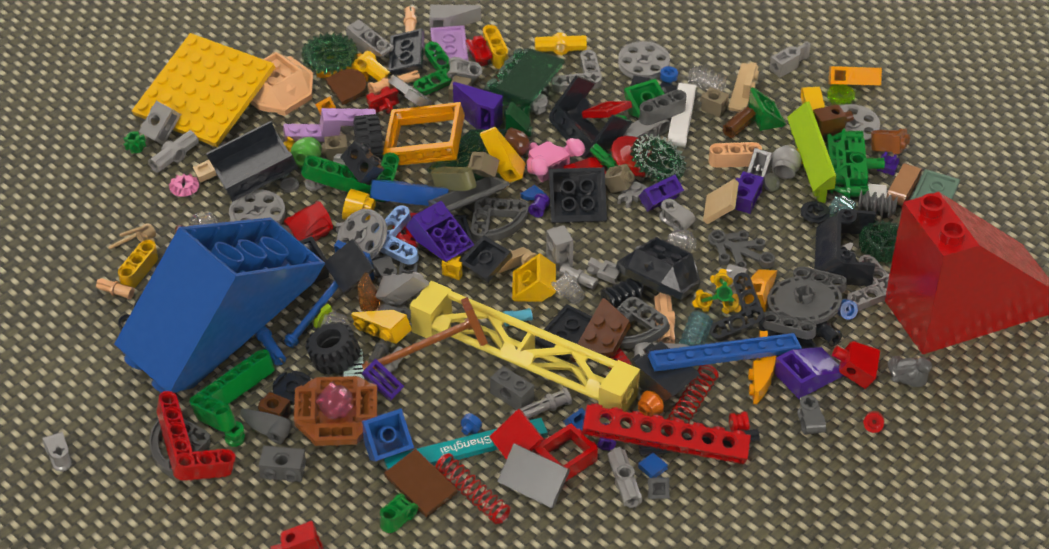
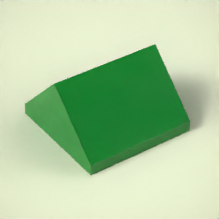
(640, 93)
(766, 111)

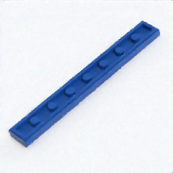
(723, 352)

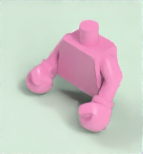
(550, 156)

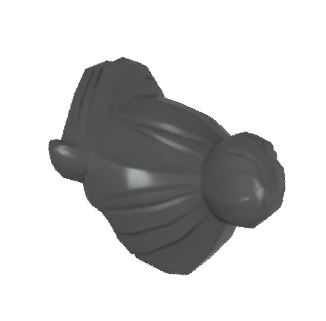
(910, 370)

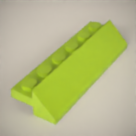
(812, 151)

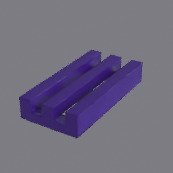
(388, 375)

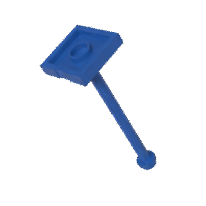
(292, 339)

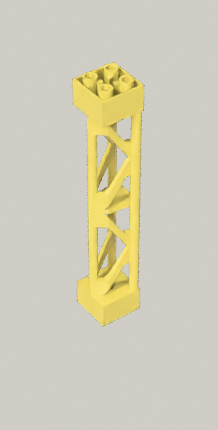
(433, 314)

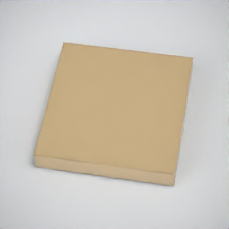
(720, 201)

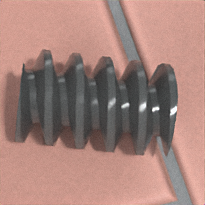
(877, 204)

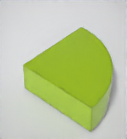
(324, 310)

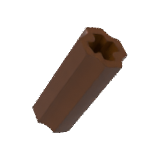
(739, 122)

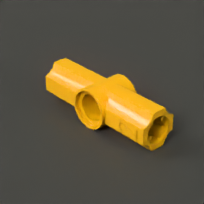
(561, 43)

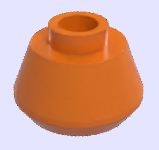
(650, 404)

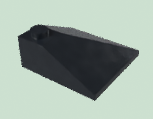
(577, 195)

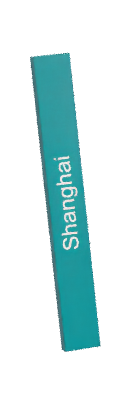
(461, 447)

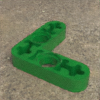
(441, 70)

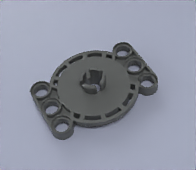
(817, 298)

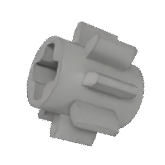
(539, 104)

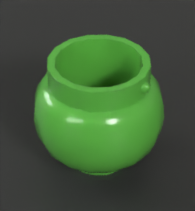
(304, 148)

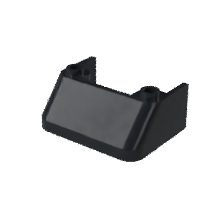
(568, 118)
(842, 261)

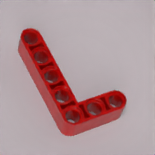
(185, 463)

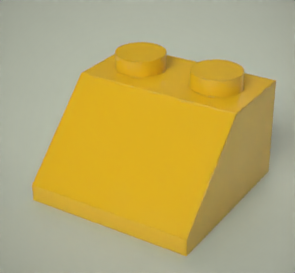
(534, 280)

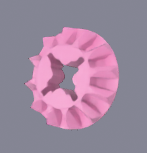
(190, 187)

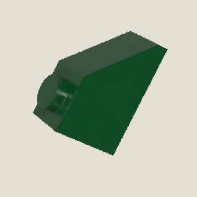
(518, 120)

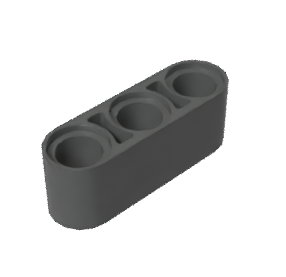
(662, 107)

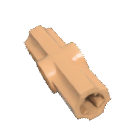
(663, 304)

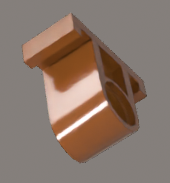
(889, 140)

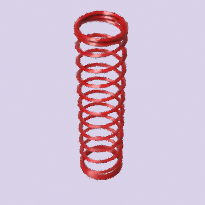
(693, 391)
(502, 518)

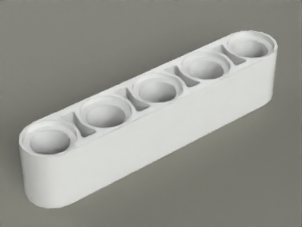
(680, 123)

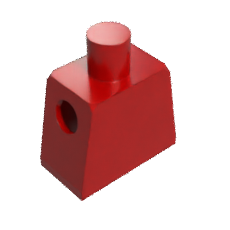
(858, 362)
(300, 537)

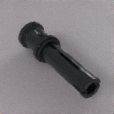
(828, 333)

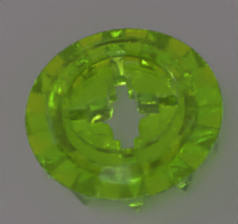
(844, 90)

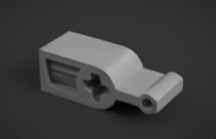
(789, 59)

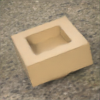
(204, 171)

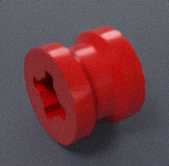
(739, 421)

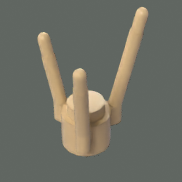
(145, 232)

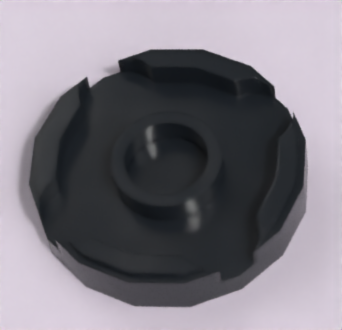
(286, 383)

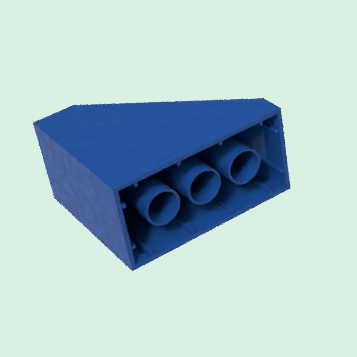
(212, 297)

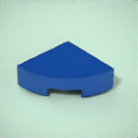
(531, 192)

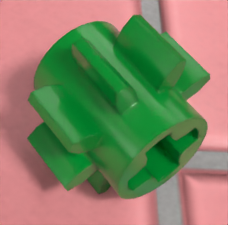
(134, 142)

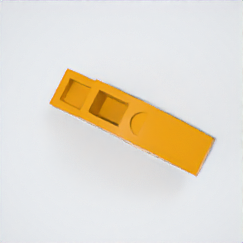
(761, 375)

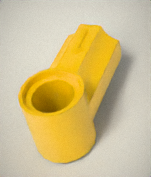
(368, 63)

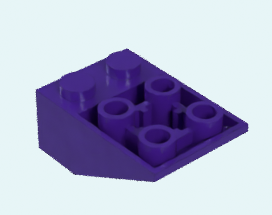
(479, 106)
(439, 232)
(806, 370)

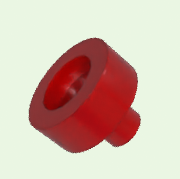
(871, 425)

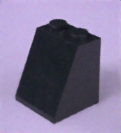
(664, 382)

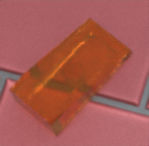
(367, 294)

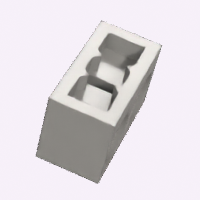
(559, 247)

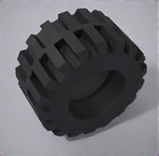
(368, 130)
(332, 348)

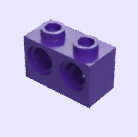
(666, 189)
(748, 191)

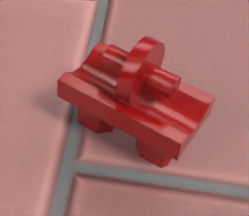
(479, 50)
(383, 101)

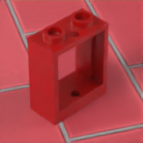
(579, 463)

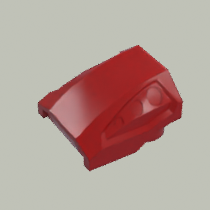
(309, 222)

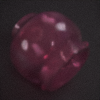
(335, 401)

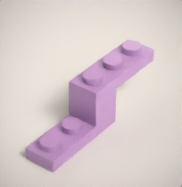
(330, 124)

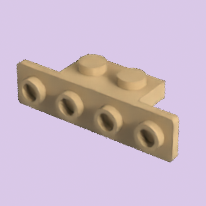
(745, 81)

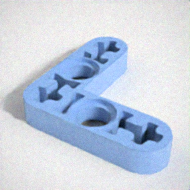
(404, 248)

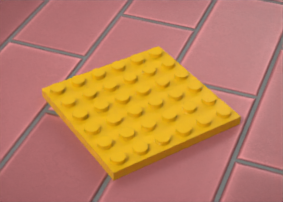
(207, 87)

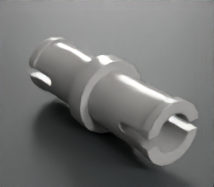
(580, 276)

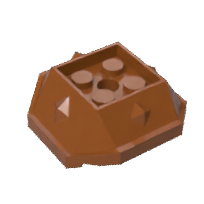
(339, 431)

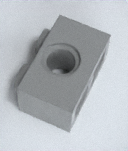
(167, 119)

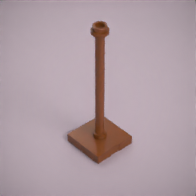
(469, 323)

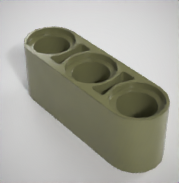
(454, 178)

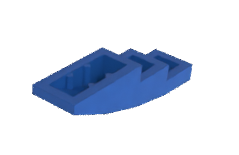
(404, 192)

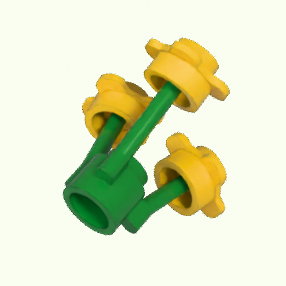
(723, 293)

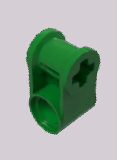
(397, 513)

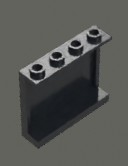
(251, 161)

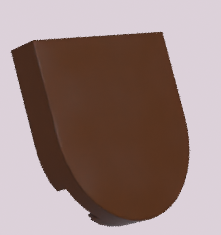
(347, 85)

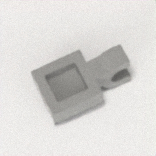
(605, 271)

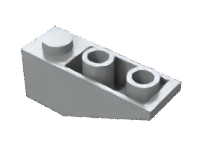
(454, 15)
(367, 39)
(399, 288)

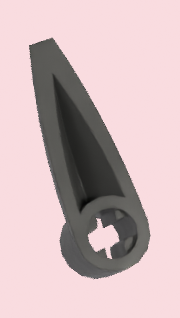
(272, 425)

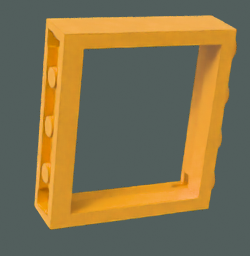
(425, 152)

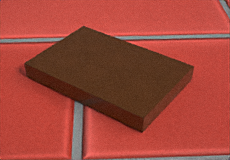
(420, 482)

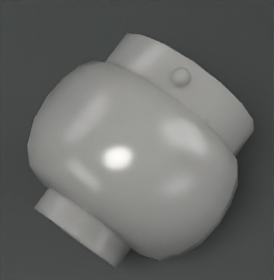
(785, 162)

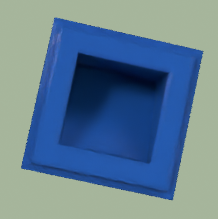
(576, 419)

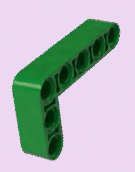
(340, 176)
(212, 402)

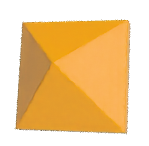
(326, 103)

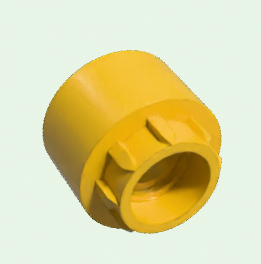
(356, 201)

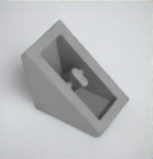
(760, 162)

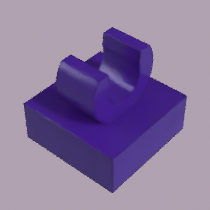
(891, 164)

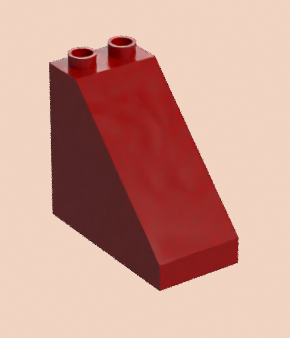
(959, 276)

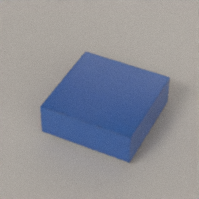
(652, 466)

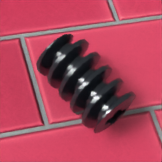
(620, 292)

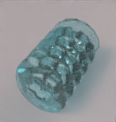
(696, 329)

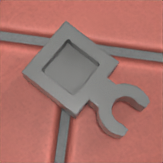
(631, 194)

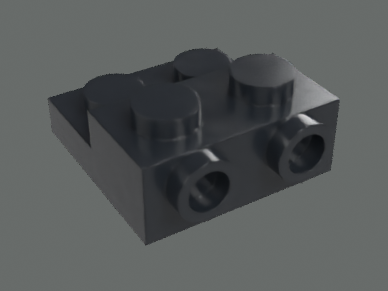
(485, 259)

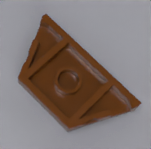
(605, 330)

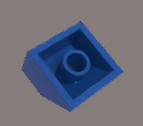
(386, 435)

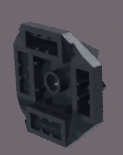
(662, 268)

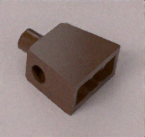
(831, 120)

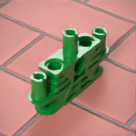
(850, 161)

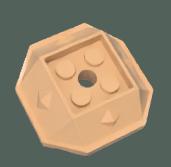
(286, 87)

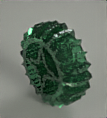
(873, 237)

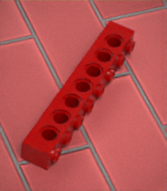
(614, 431)

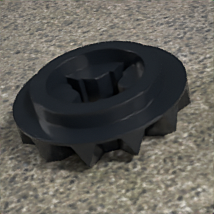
(820, 208)

